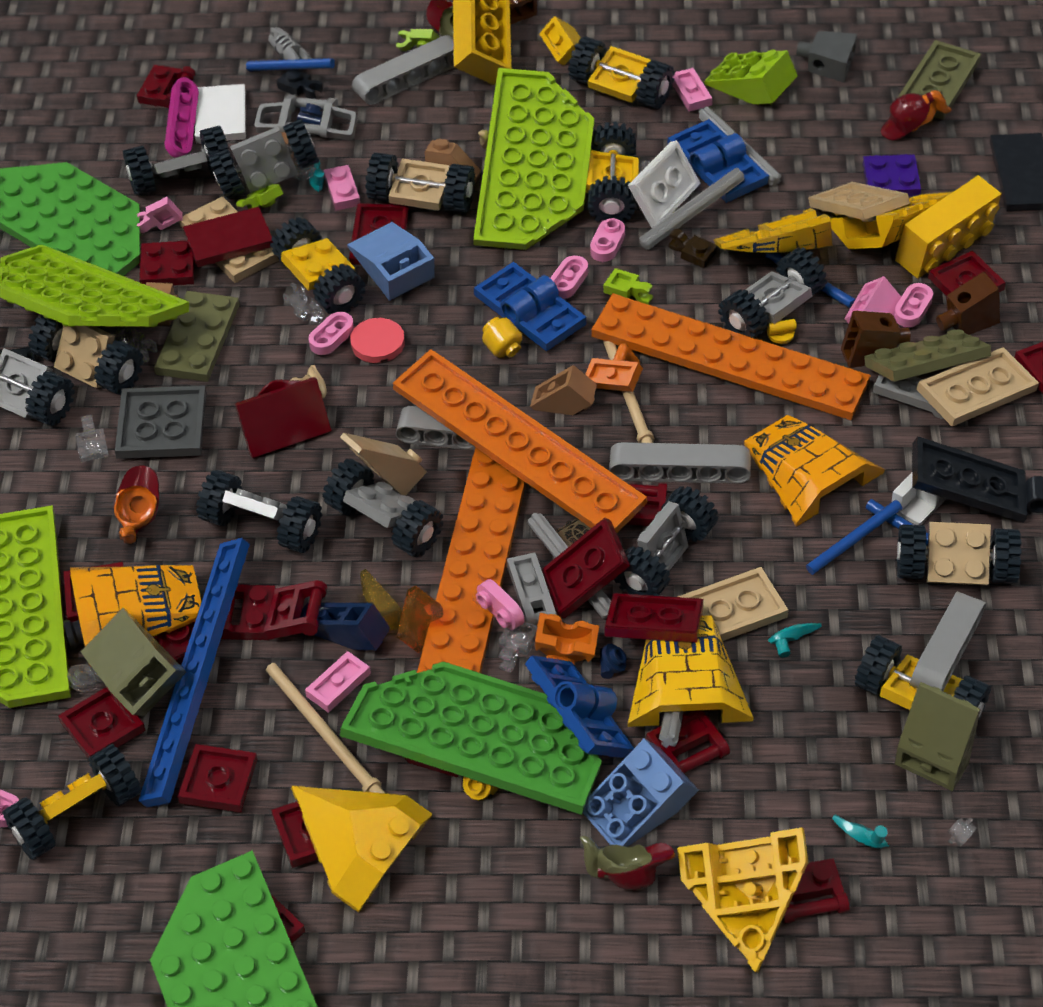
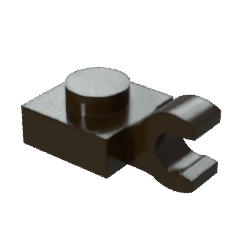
(696, 251)

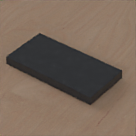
(1019, 169)

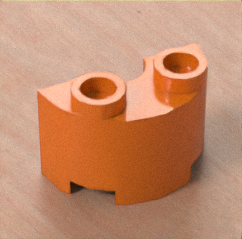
(564, 640)

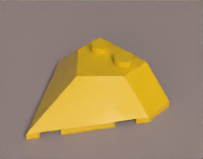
(358, 836)
(746, 885)

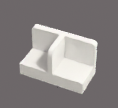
(916, 504)

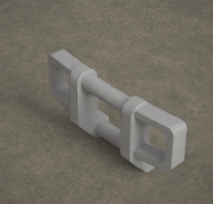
(289, 105)

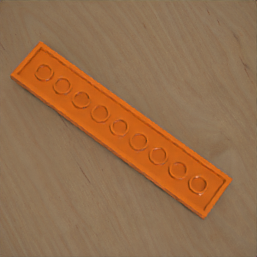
(732, 356)
(519, 442)
(475, 554)

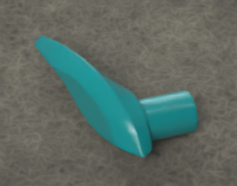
(317, 178)
(791, 633)
(862, 833)

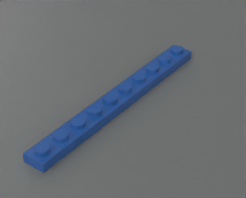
(197, 662)

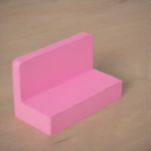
(875, 297)

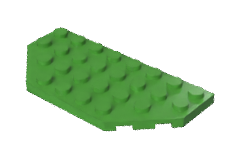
(70, 214)
(476, 731)
(229, 944)

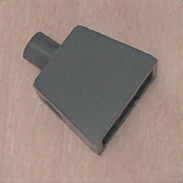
(829, 54)

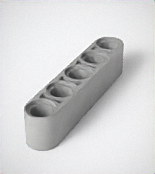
(405, 70)
(422, 429)
(680, 462)
(948, 641)

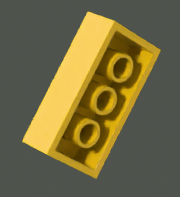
(482, 37)
(948, 227)

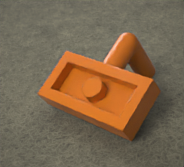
(616, 373)

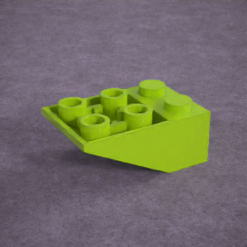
(754, 76)

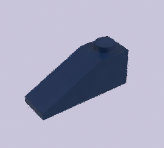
(351, 625)

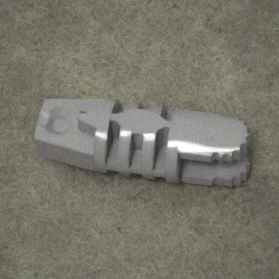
(286, 46)

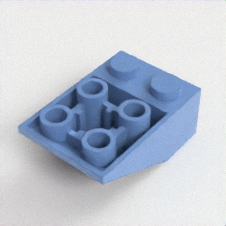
(394, 259)
(638, 795)

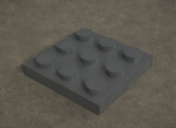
(161, 422)

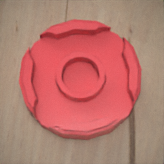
(377, 340)

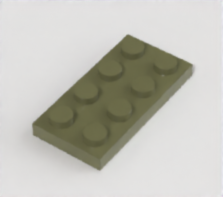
(944, 70)
(197, 337)
(927, 355)

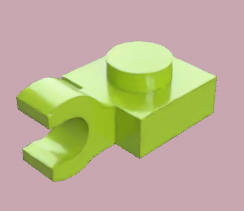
(416, 37)
(261, 197)
(628, 284)

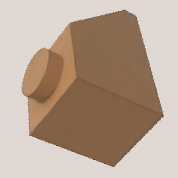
(446, 153)
(565, 393)

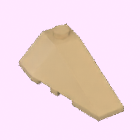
(388, 461)

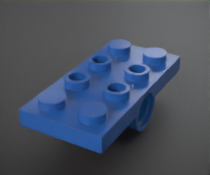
(716, 154)
(530, 305)
(583, 707)

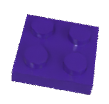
(893, 173)

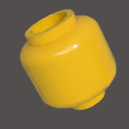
(502, 337)

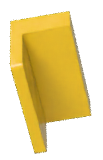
(560, 39)

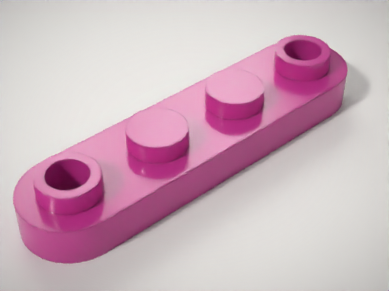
(181, 117)

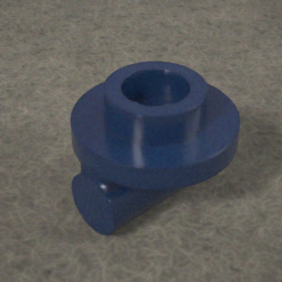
(310, 114)
(612, 660)

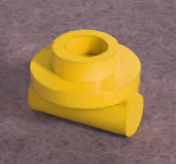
(782, 331)
(477, 790)

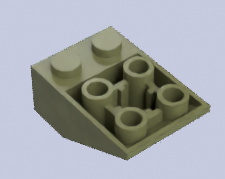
(132, 663)
(938, 736)

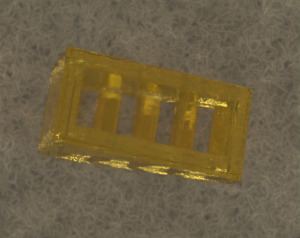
(385, 604)

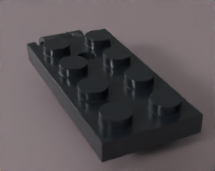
(970, 480)

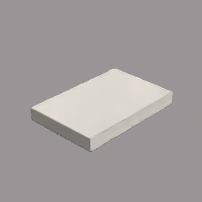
(222, 107)
(664, 184)

